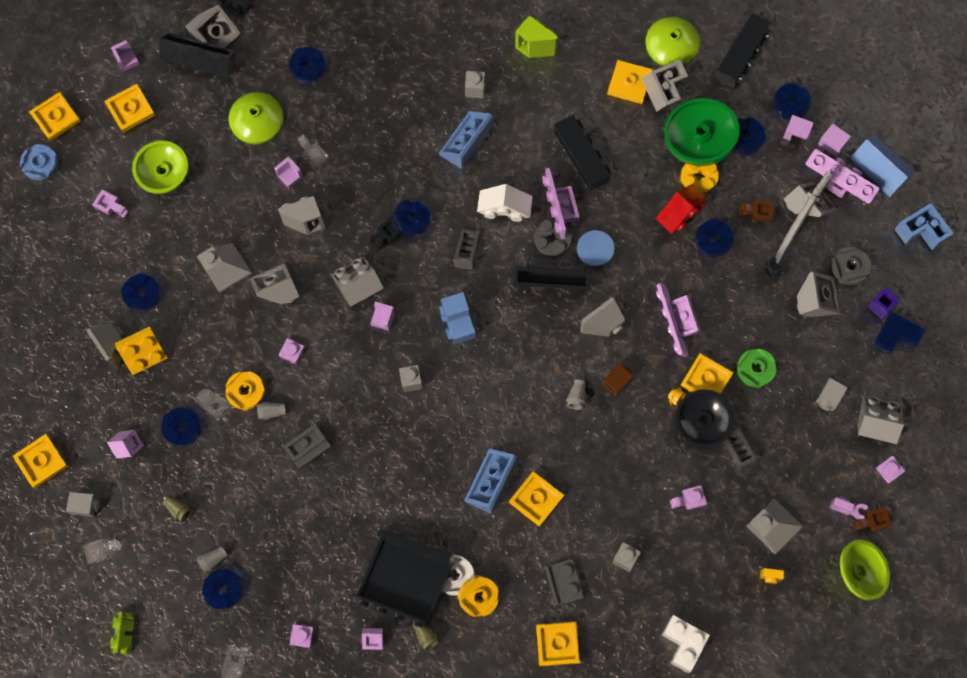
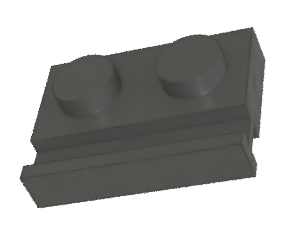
(307, 447)
(564, 582)

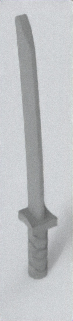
(813, 197)

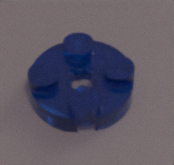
(305, 55)
(795, 92)
(757, 136)
(409, 225)
(715, 248)
(131, 288)
(190, 432)
(234, 589)

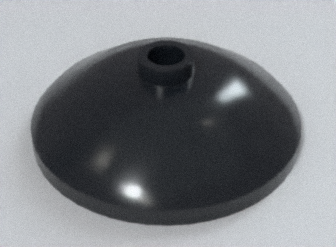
(714, 408)

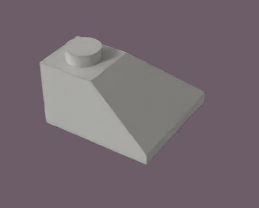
(213, 28)
(798, 197)
(224, 266)
(275, 285)
(818, 296)
(604, 320)
(105, 338)
(774, 526)

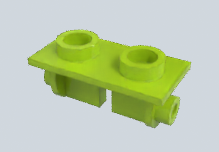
(122, 641)

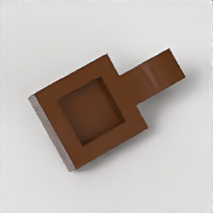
(760, 210)
(875, 519)

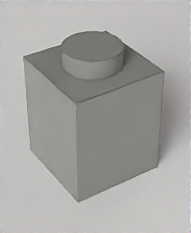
(474, 84)
(410, 378)
(831, 395)
(82, 504)
(626, 557)

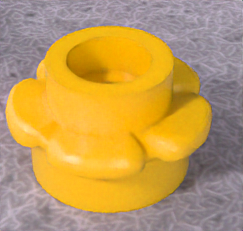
(676, 396)

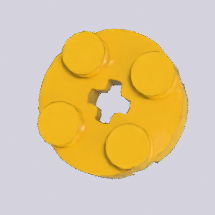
(705, 184)
(245, 380)
(489, 596)

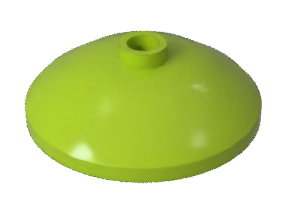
(665, 48)
(257, 127)
(158, 157)
(864, 569)

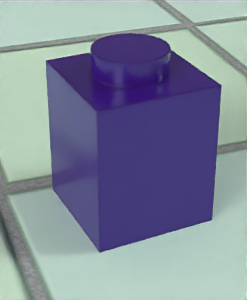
(883, 303)

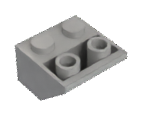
(302, 215)
(357, 281)
(880, 419)

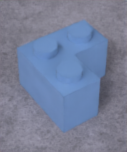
(926, 223)
(456, 314)

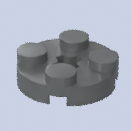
(543, 243)
(856, 257)

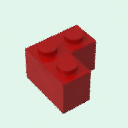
(681, 207)

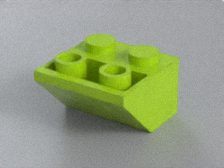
(535, 39)

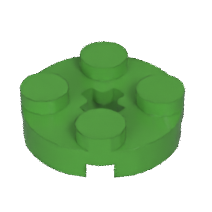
(755, 357)

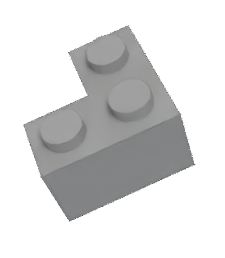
(661, 84)

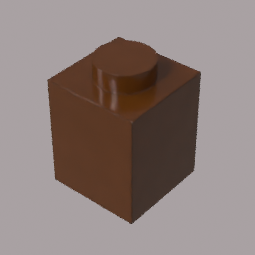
(618, 379)

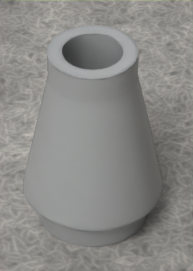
(576, 397)
(269, 410)
(211, 559)

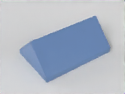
(467, 138)
(882, 165)
(491, 480)

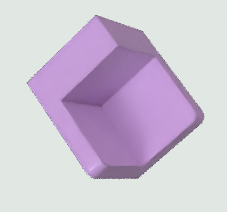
(124, 55)
(798, 127)
(834, 140)
(288, 172)
(382, 316)
(125, 444)

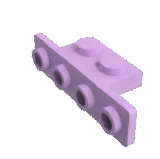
(842, 175)
(563, 204)
(680, 318)

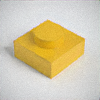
(771, 575)

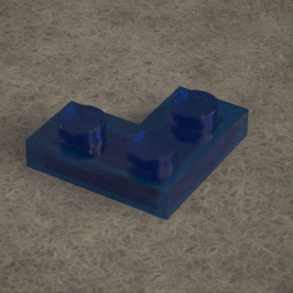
(897, 328)

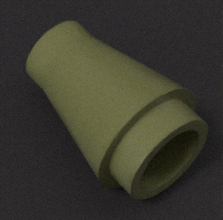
(179, 509)
(426, 637)

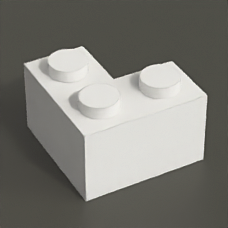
(504, 201)
(690, 642)

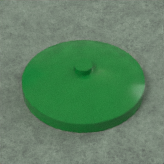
(701, 132)

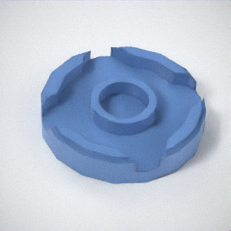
(39, 162)
(595, 248)

